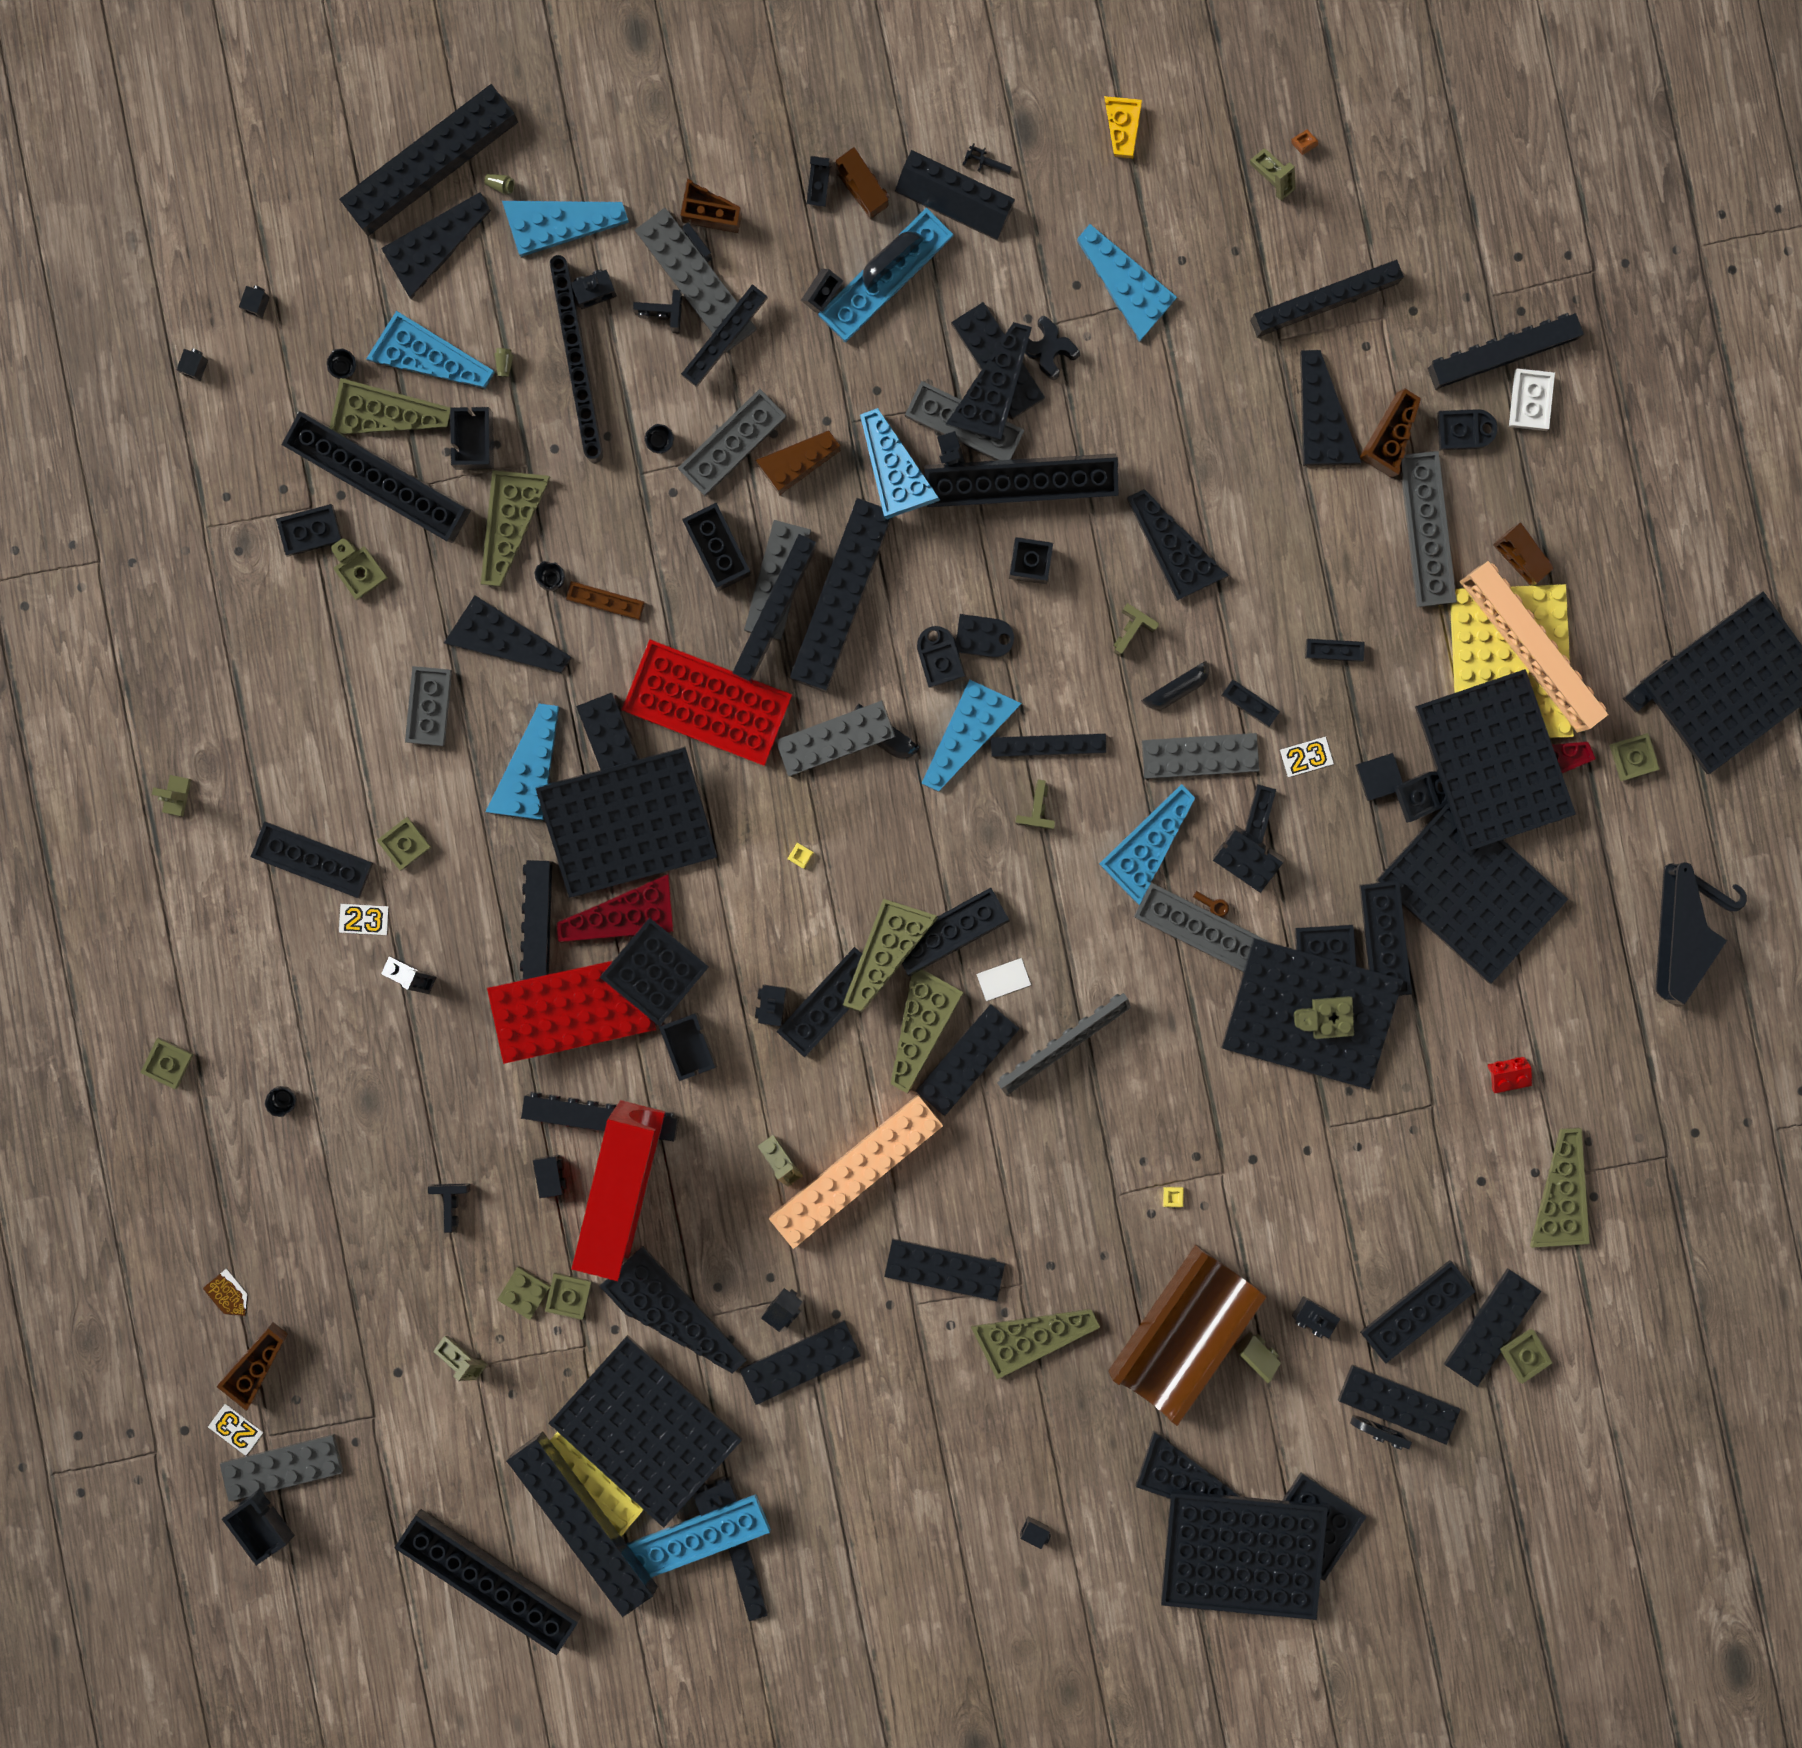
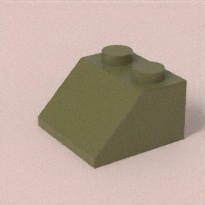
(1258, 1356)

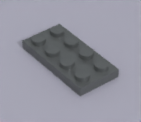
(428, 706)

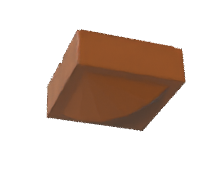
(1304, 142)

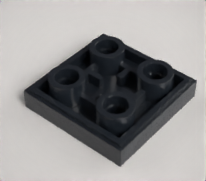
(1379, 776)

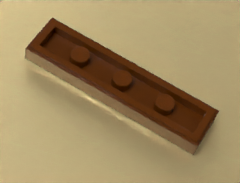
(605, 600)

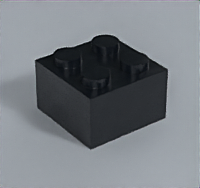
(1031, 560)

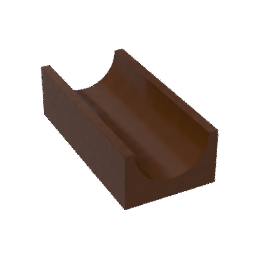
(1187, 1334)

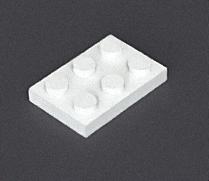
(1531, 399)

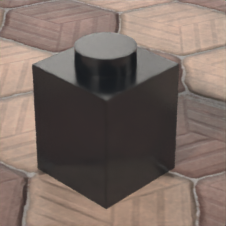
(254, 301)
(192, 364)
(1035, 1533)

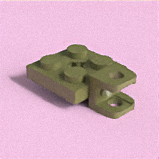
(350, 562)
(1318, 1017)

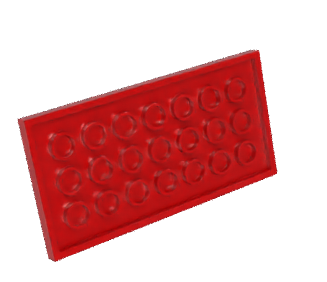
(706, 702)
(561, 1013)

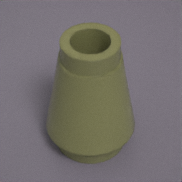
(501, 183)
(503, 361)

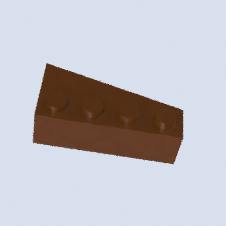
(1390, 438)
(797, 461)
(250, 1371)

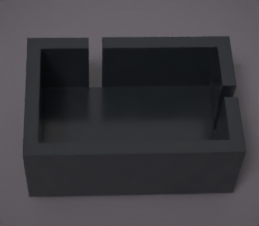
(472, 437)
(1247, 859)
(688, 1046)
(258, 1527)

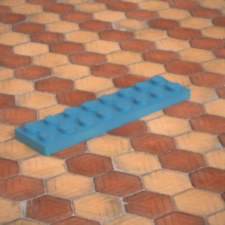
(857, 304)
(701, 1536)

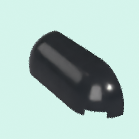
(890, 256)
(1178, 687)
(900, 746)

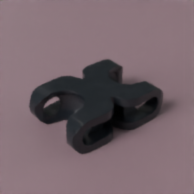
(1050, 347)

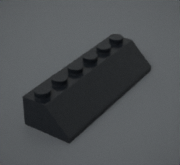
(954, 195)

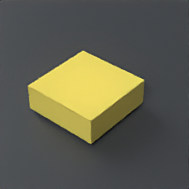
(800, 855)
(1173, 1196)

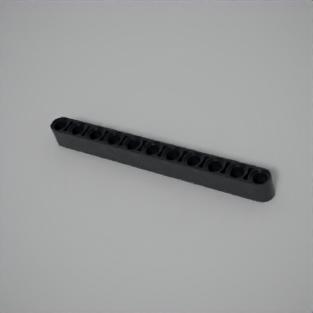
(573, 350)

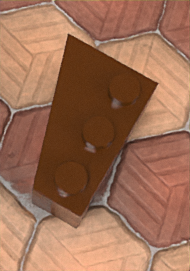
(861, 183)
(709, 210)
(1524, 554)

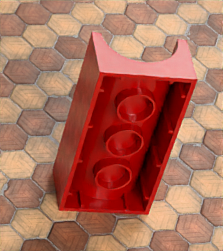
(618, 1189)

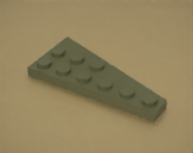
(372, 409)
(924, 1019)

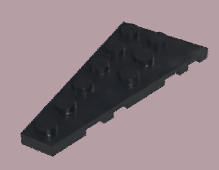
(1176, 552)

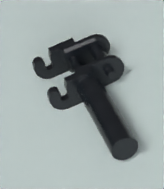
(985, 160)

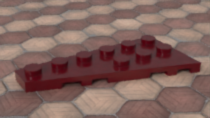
(622, 914)

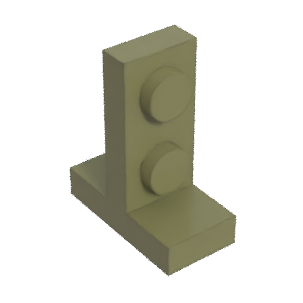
(1275, 172)
(1131, 627)
(175, 795)
(1038, 809)
(779, 1161)
(459, 1360)

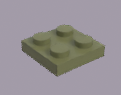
(1634, 757)
(404, 843)
(167, 1063)
(524, 1292)
(568, 1296)
(1526, 1356)

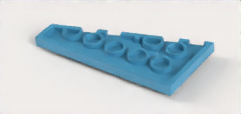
(552, 223)
(1130, 286)
(418, 350)
(896, 474)
(972, 724)
(528, 768)
(1143, 850)

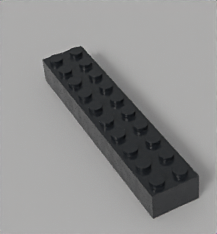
(429, 160)
(376, 477)
(1024, 480)
(841, 596)
(582, 1524)
(488, 1581)

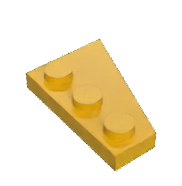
(1123, 124)

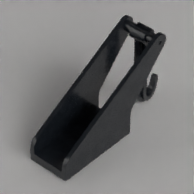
(1685, 940)

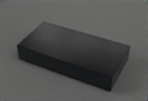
(697, 242)

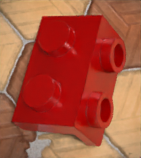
(1510, 1074)

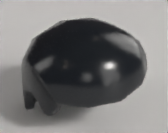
(341, 364)
(659, 438)
(549, 576)
(280, 1101)

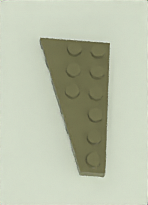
(510, 511)
(889, 943)
(1563, 1206)
(1022, 1341)

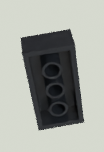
(716, 547)
(607, 731)

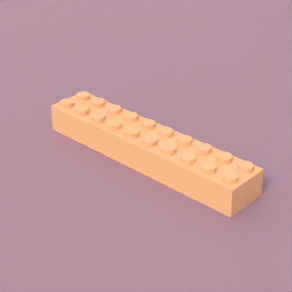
(1534, 647)
(855, 1171)

